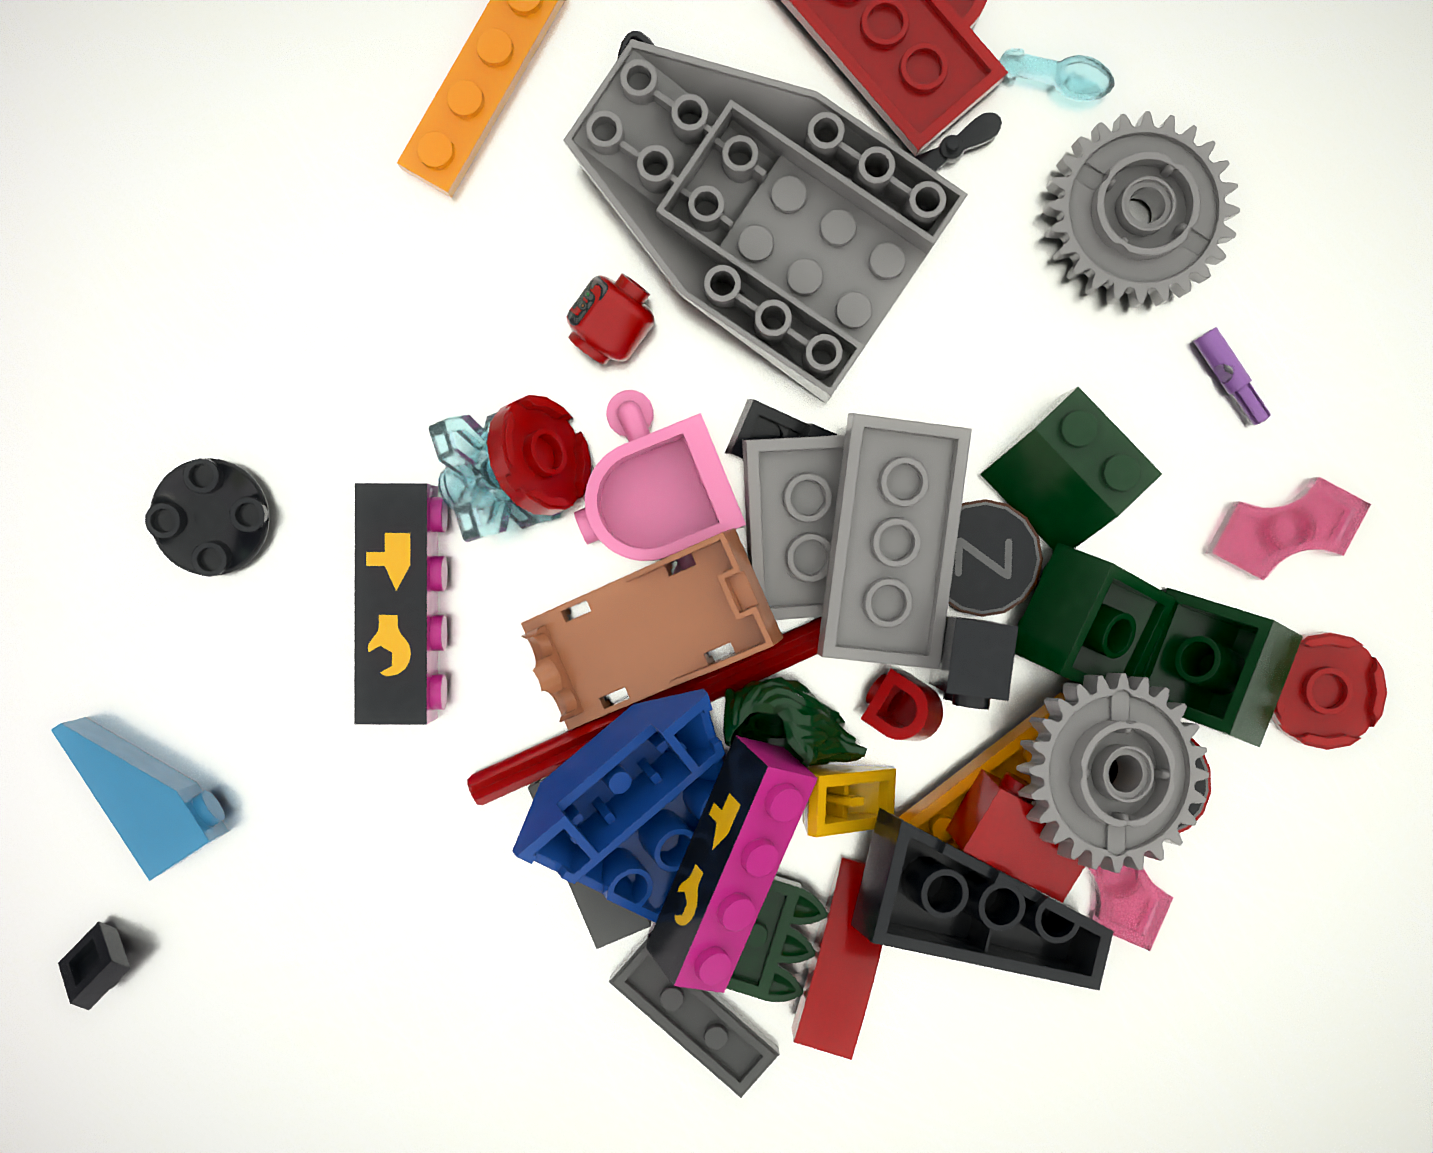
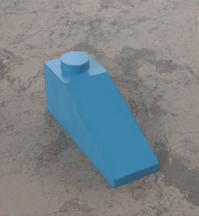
(148, 802)

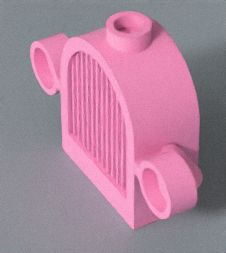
(657, 488)

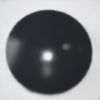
(208, 517)

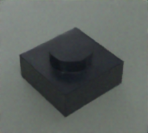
(93, 966)

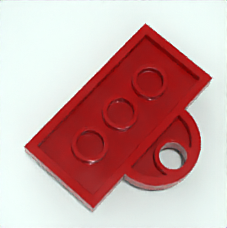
(907, 58)

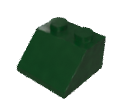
(1070, 471)
(1091, 618)
(1222, 665)

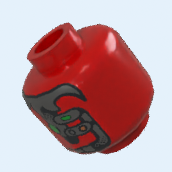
(610, 318)

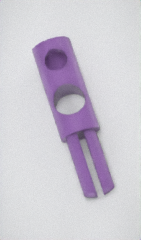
(1217, 353)

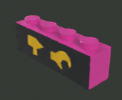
(398, 604)
(730, 864)

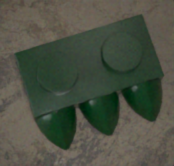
(776, 942)

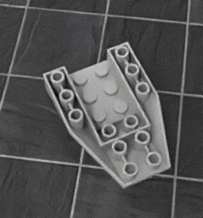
(762, 204)

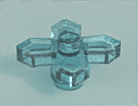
(469, 481)

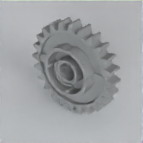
(1171, 179)
(1072, 762)

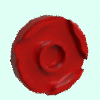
(538, 455)
(1331, 692)

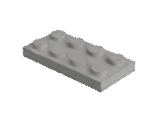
(894, 541)

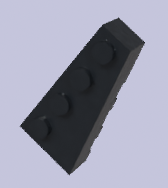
(957, 908)

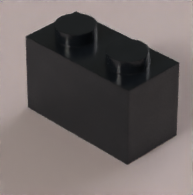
(975, 662)

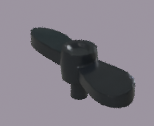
(952, 147)

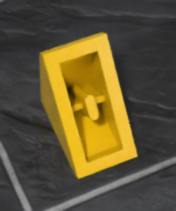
(848, 798)

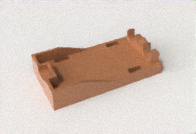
(651, 630)

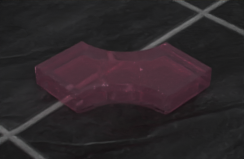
(1261, 538)
(1130, 904)

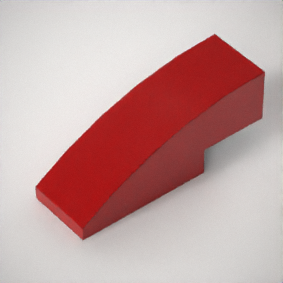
(839, 973)

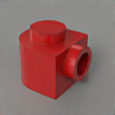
(903, 707)

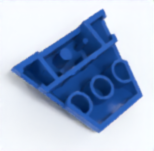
(628, 802)

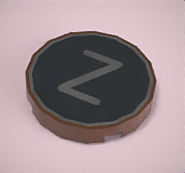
(994, 559)

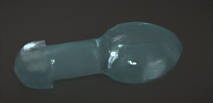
(1074, 77)

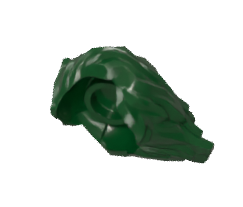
(789, 717)

